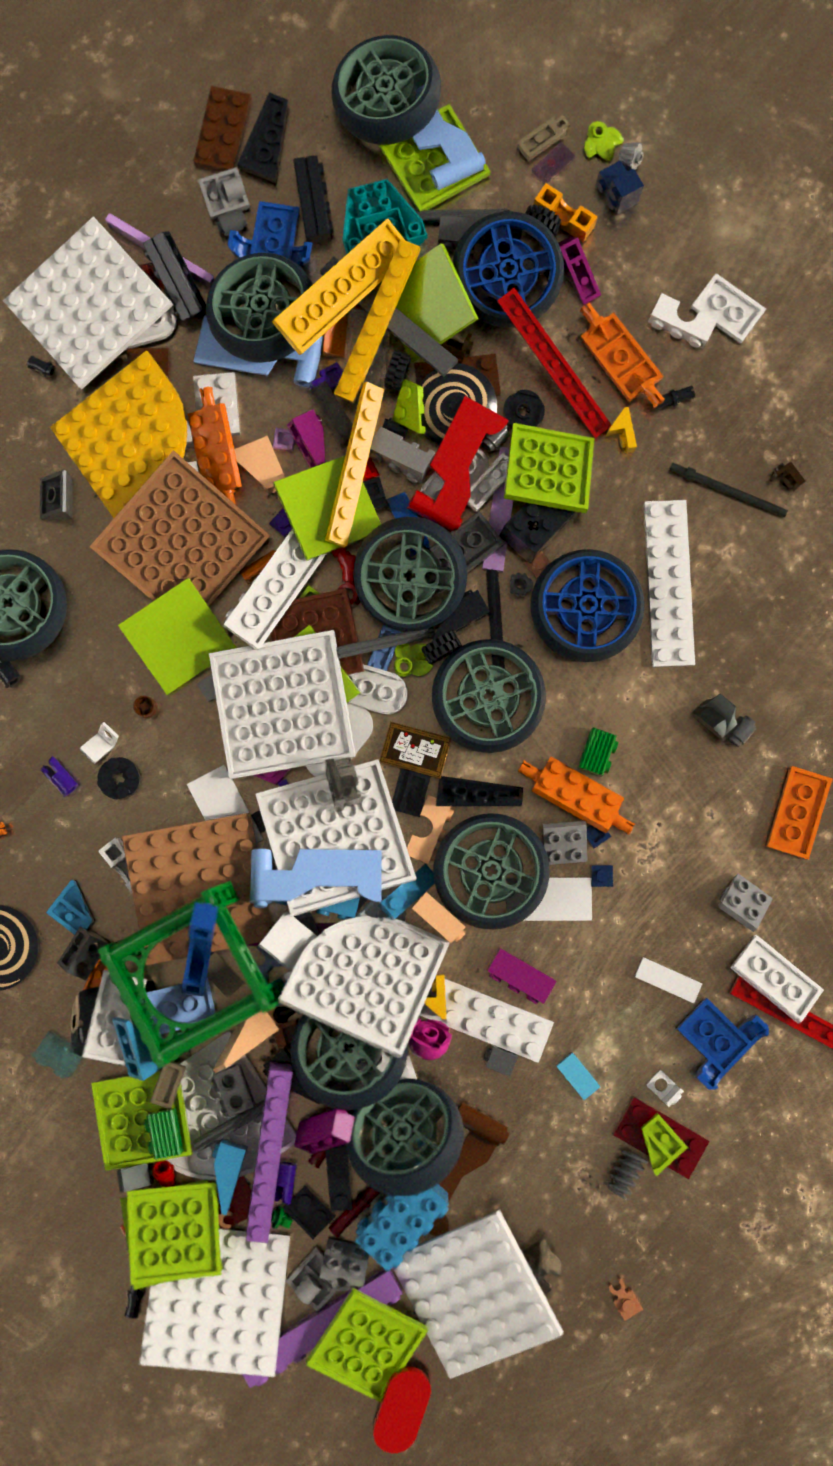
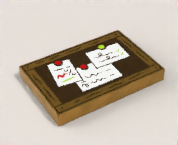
(415, 750)

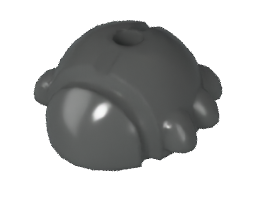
(520, 580)

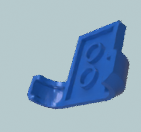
(273, 233)
(719, 1040)

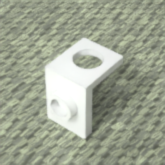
(99, 744)
(671, 1094)

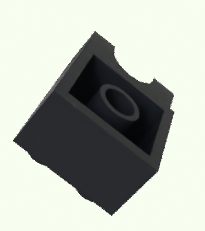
(534, 528)

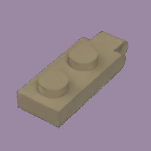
(543, 137)

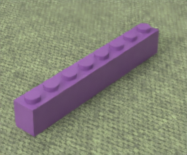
(268, 1152)
(305, 1334)

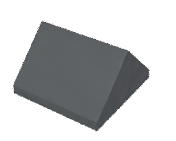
(56, 496)

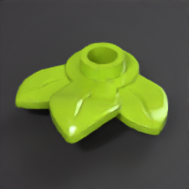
(604, 143)
(413, 658)

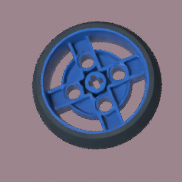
(524, 280)
(549, 603)

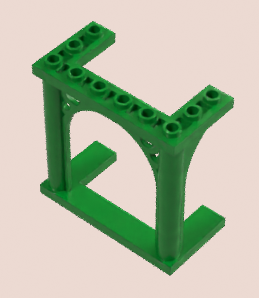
(165, 1050)

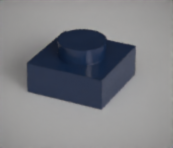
(596, 837)
(602, 875)

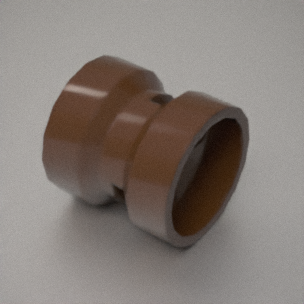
(142, 704)

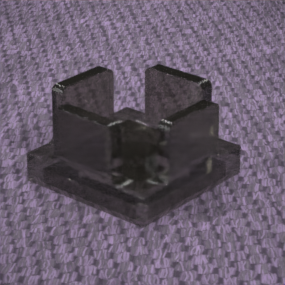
(342, 783)
(542, 1261)

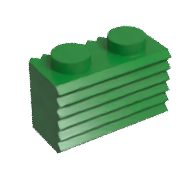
(597, 752)
(164, 1133)

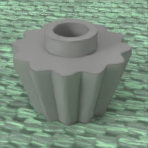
(631, 155)

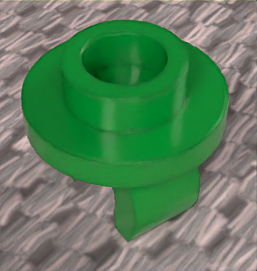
(281, 1218)

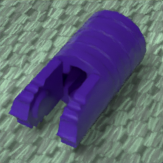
(62, 779)
(285, 1181)

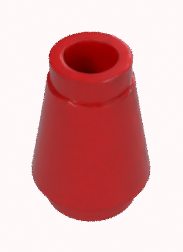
(164, 1173)

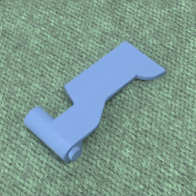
(457, 146)
(212, 354)
(312, 870)

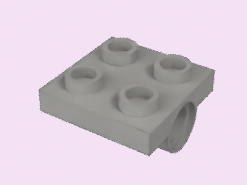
(223, 193)
(565, 842)
(745, 902)
(344, 1264)
(307, 1281)

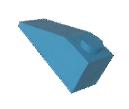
(408, 893)
(134, 1050)
(227, 1169)

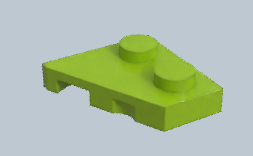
(410, 406)
(661, 1143)

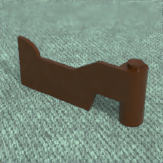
(476, 1151)

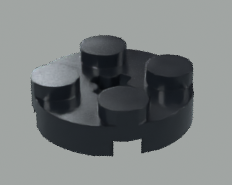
(517, 401)
(124, 789)

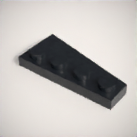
(265, 141)
(476, 793)

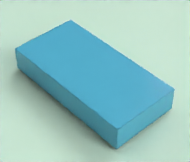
(578, 1076)

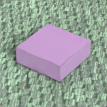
(283, 440)

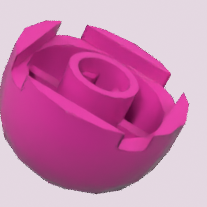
(429, 1039)

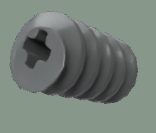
(626, 1173)

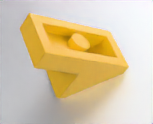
(624, 426)
(438, 1002)

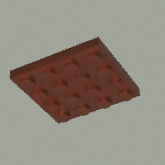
(323, 613)

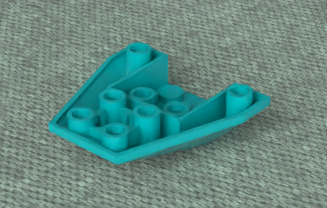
(374, 203)

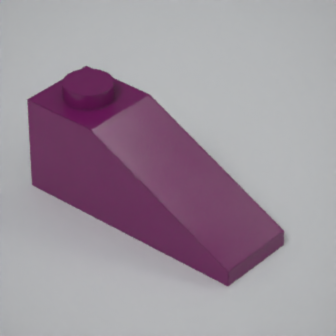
(578, 270)
(309, 437)

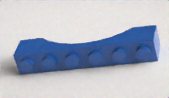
(200, 947)

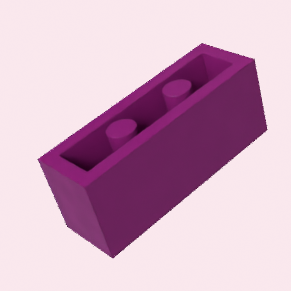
(520, 976)
(324, 1131)

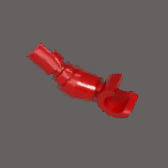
(346, 563)

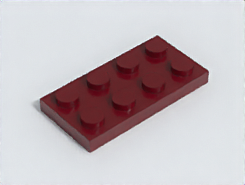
(630, 1132)

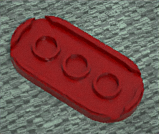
(401, 1410)

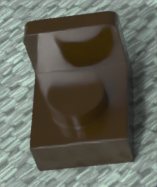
(791, 475)

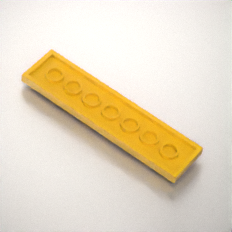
(339, 289)

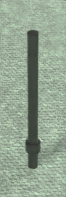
(691, 474)

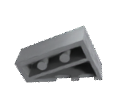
(401, 455)

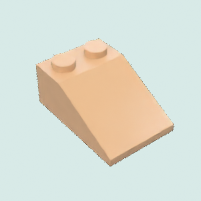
(245, 1038)

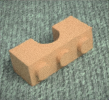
(424, 848)

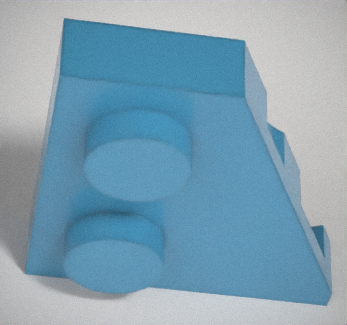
(71, 909)

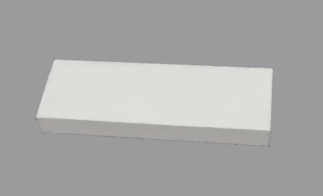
(488, 482)
(668, 980)

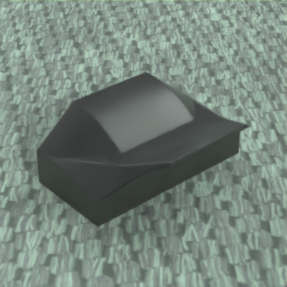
(717, 716)

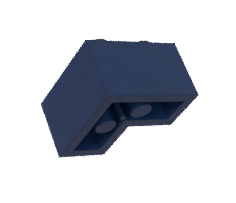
(620, 187)

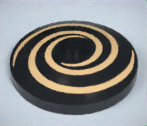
(444, 395)
(17, 947)

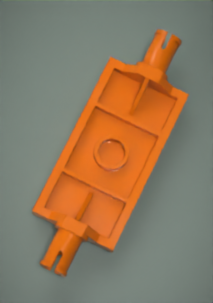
(621, 356)
(214, 445)
(577, 795)

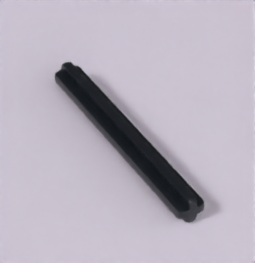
(495, 616)

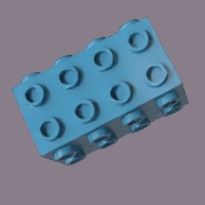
(399, 1223)

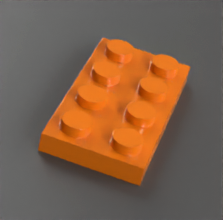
(799, 812)

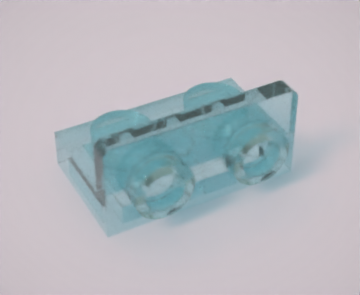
(58, 1055)

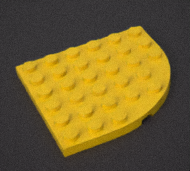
(125, 431)

